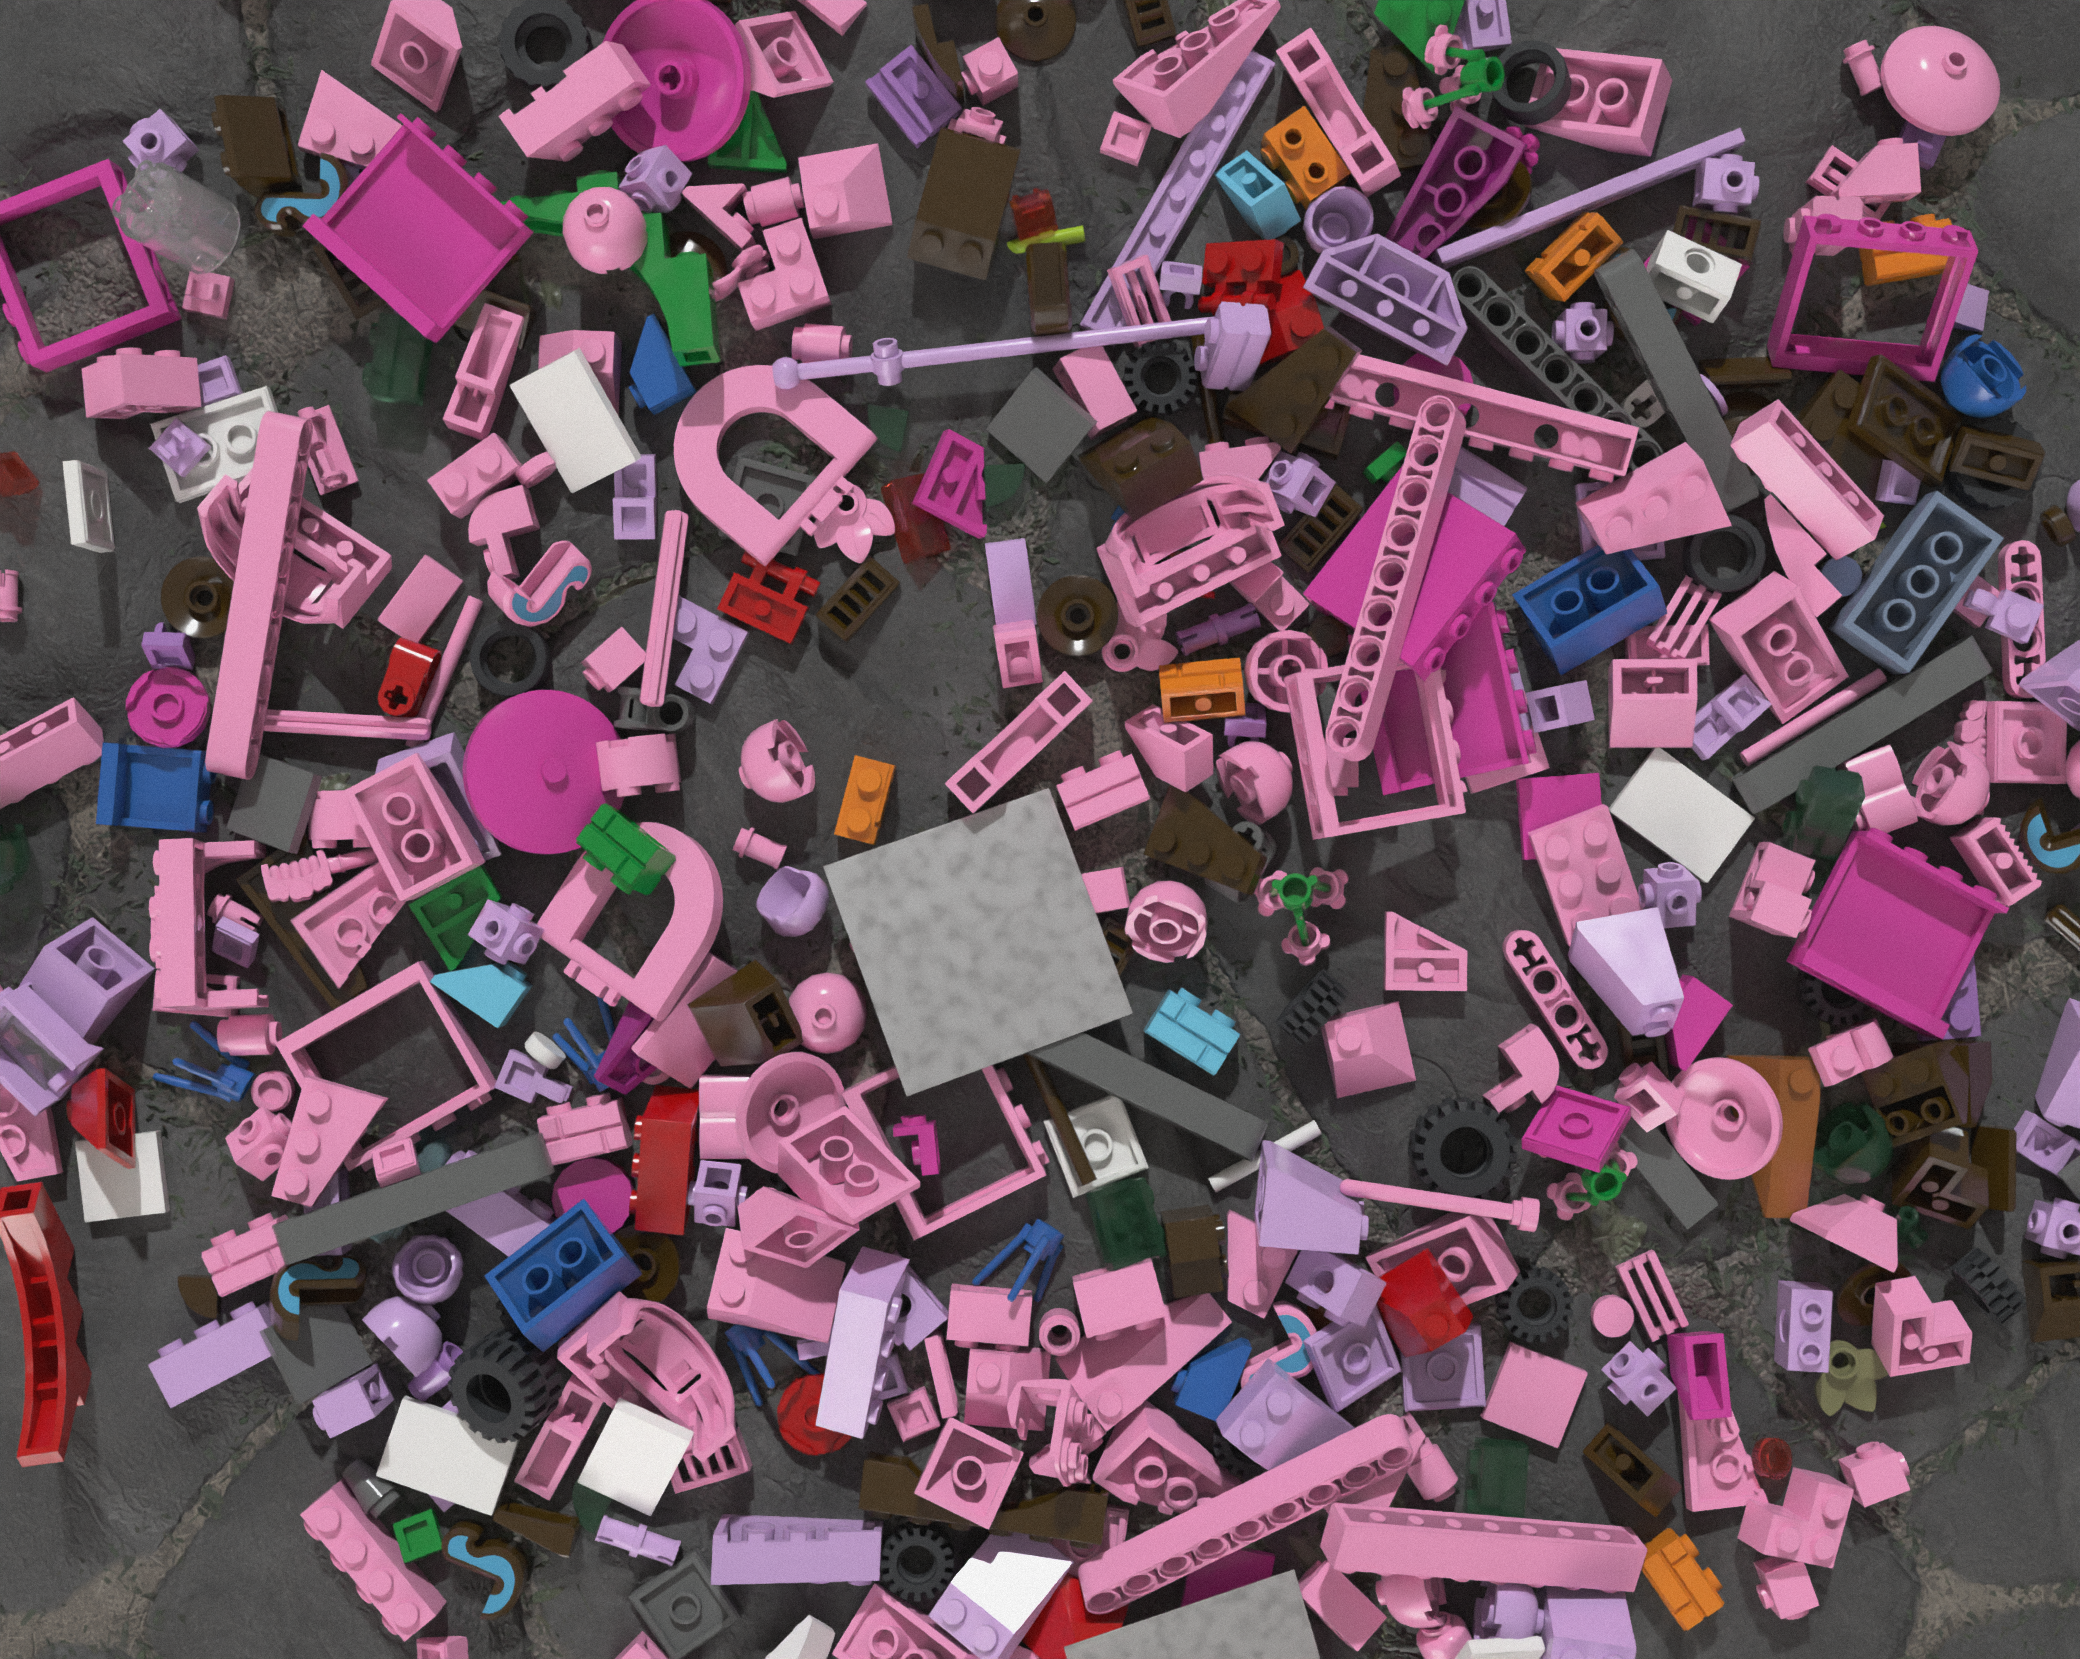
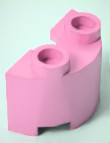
(639, 762)
(333, 821)

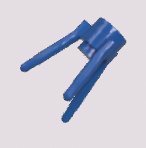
(589, 1067)
(229, 1081)
(1041, 1242)
(745, 1342)

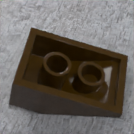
(964, 203)
(1826, 420)
(1143, 465)

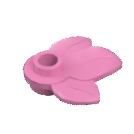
(747, 265)
(855, 528)
(1144, 643)

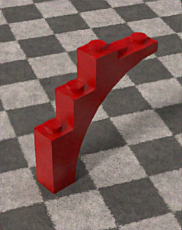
(50, 1318)

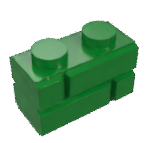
(625, 850)

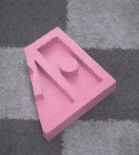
(1420, 958)
(1253, 1269)

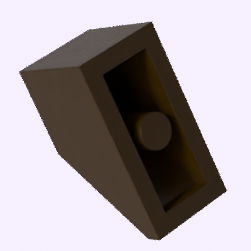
(1632, 1469)

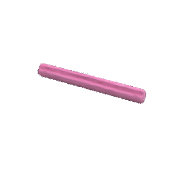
(664, 608)
(347, 725)

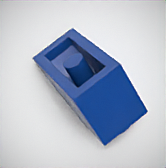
(656, 371)
(1211, 1379)

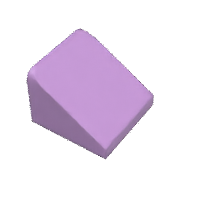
(1972, 309)

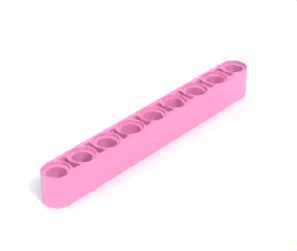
(1389, 560)
(259, 594)
(1245, 1514)

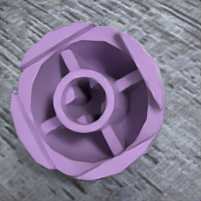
(407, 1331)
(1507, 1612)

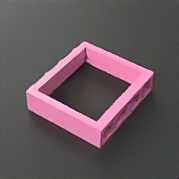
(1314, 766)
(301, 1064)
(1018, 1121)

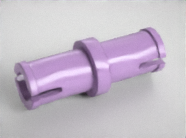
(638, 1540)

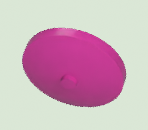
(694, 72)
(537, 770)

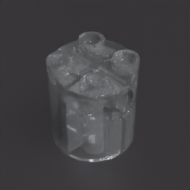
(177, 217)

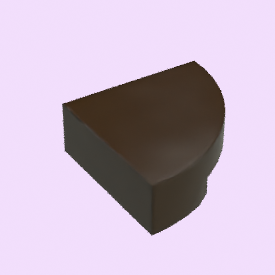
(200, 1294)

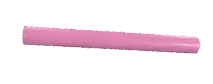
(448, 662)
(1813, 717)

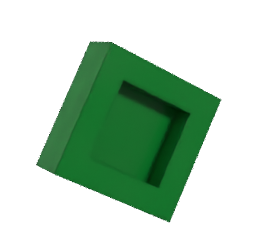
(1386, 465)
(419, 1536)

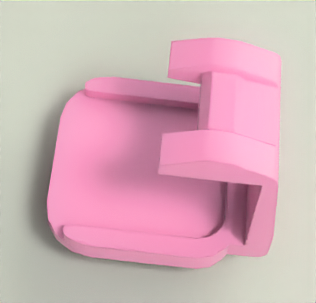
(1070, 1423)

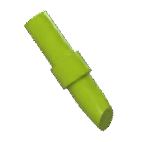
(1066, 236)

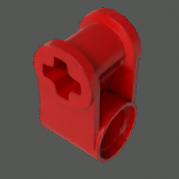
(408, 674)

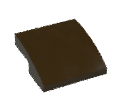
(939, 57)

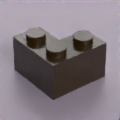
(1939, 1179)
(1193, 1250)

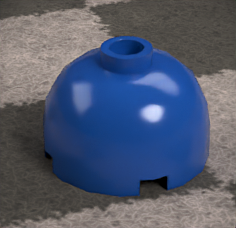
(1981, 378)

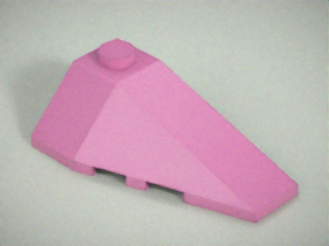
(1188, 78)

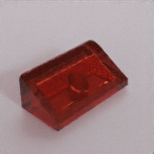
(916, 530)

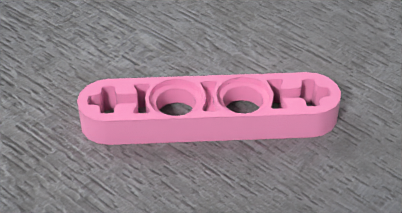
(2034, 587)
(1551, 1001)

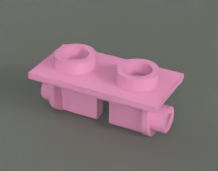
(328, 454)

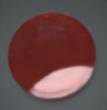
(1771, 1458)

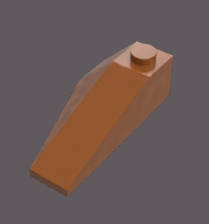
(1785, 1180)

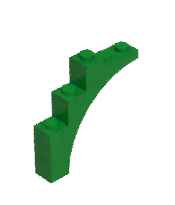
(678, 283)

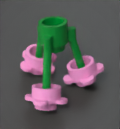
(1461, 88)
(1297, 894)
(1578, 1193)

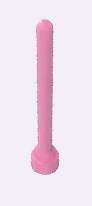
(1520, 1213)

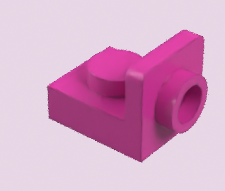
(926, 1148)

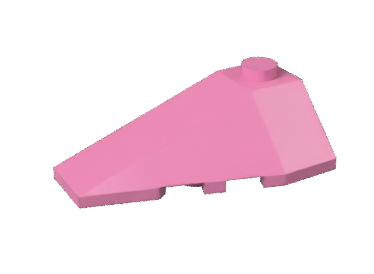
(1127, 1369)
(1160, 1464)

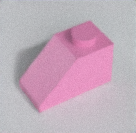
(1884, 174)
(1173, 750)

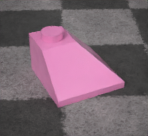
(419, 48)
(782, 55)
(845, 191)
(600, 349)
(1367, 1049)
(1854, 1226)
(789, 1228)
(993, 1378)
(968, 1472)

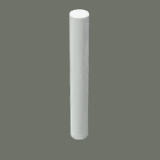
(1244, 1167)

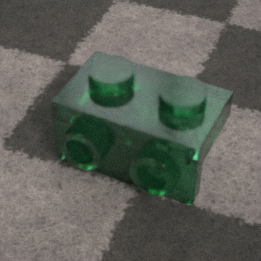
(1126, 1222)

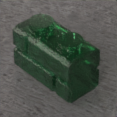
(398, 361)
(1824, 812)
(1497, 1477)

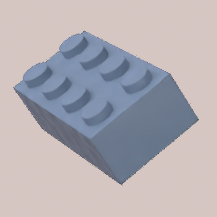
(1915, 583)

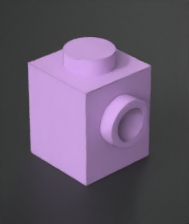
(1560, 706)

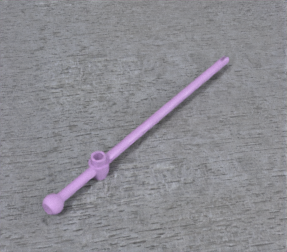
(889, 361)

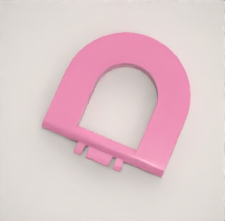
(725, 503)
(677, 952)

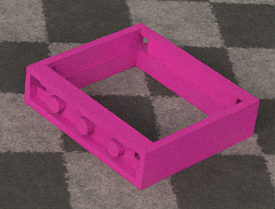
(161, 308)
(1852, 355)

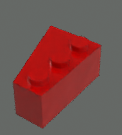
(665, 1160)

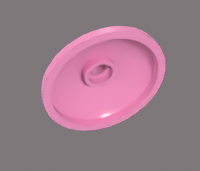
(1940, 80)
(806, 1093)
(1708, 1132)

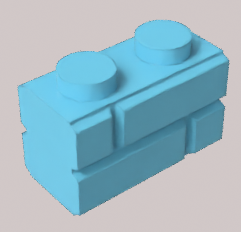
(1192, 1031)

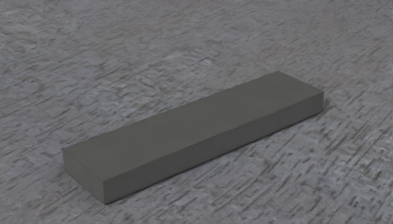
(1663, 1168)

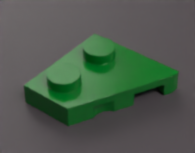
(1417, 20)
(752, 145)
(452, 911)

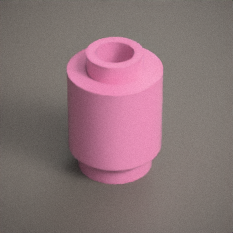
(773, 202)
(821, 343)
(249, 1034)
(1059, 1344)
(1432, 1473)

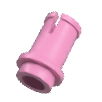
(1863, 67)
(9, 596)
(759, 848)
(234, 911)

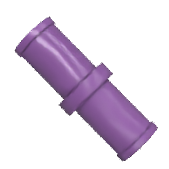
(1218, 629)

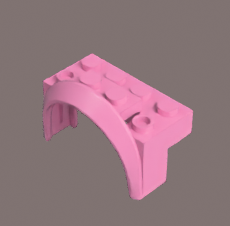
(1237, 547)
(312, 595)
(179, 923)
(670, 1351)

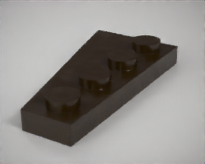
(278, 917)

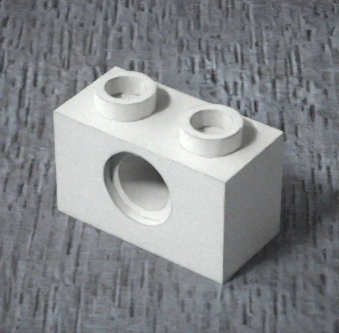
(1692, 276)

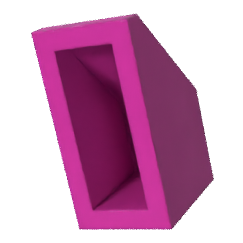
(1695, 1023)
(1700, 1373)

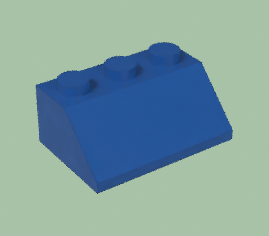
(1589, 605)
(562, 1275)

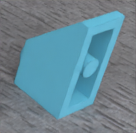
(1258, 196)
(487, 990)

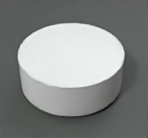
(544, 1050)

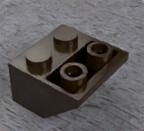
(256, 143)
(747, 1018)
(1920, 1091)
(2053, 1297)

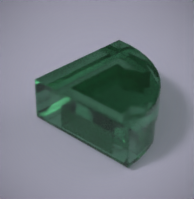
(888, 425)
(1002, 482)
(589, 1506)

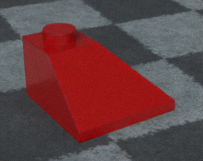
(1293, 318)
(105, 1115)
(1421, 1305)
(1068, 1621)

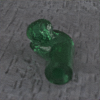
(1909, 1228)

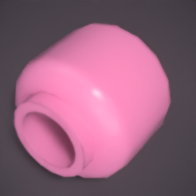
(1443, 1640)

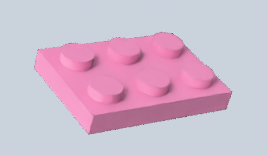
(1584, 868)

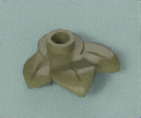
(1851, 1381)

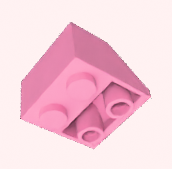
(1652, 703)
(1119, 1299)

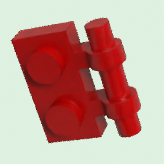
(1241, 264)
(765, 608)

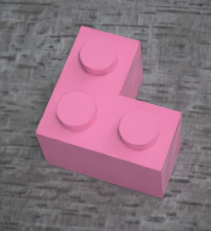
(795, 284)
(140, 383)
(1774, 890)
(1915, 1333)
(1806, 1525)

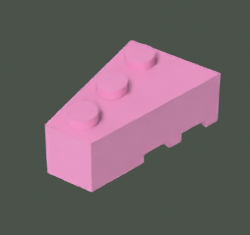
(578, 105)
(1655, 503)

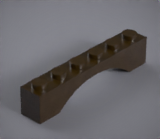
(1065, 1513)

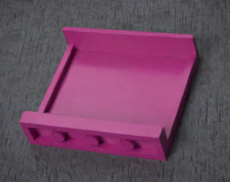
(422, 229)
(1460, 577)
(1483, 704)
(1894, 931)

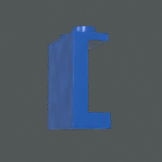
(154, 788)

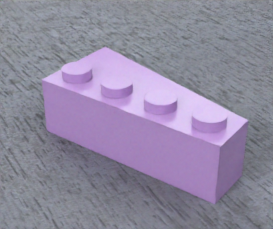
(861, 1342)
(795, 1550)

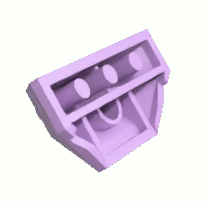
(1391, 294)

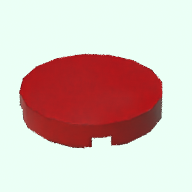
(798, 1416)

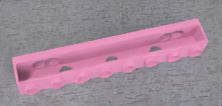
(1502, 421)

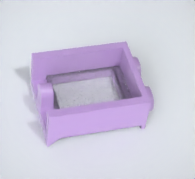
(38, 1050)

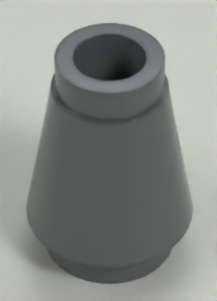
(373, 1493)

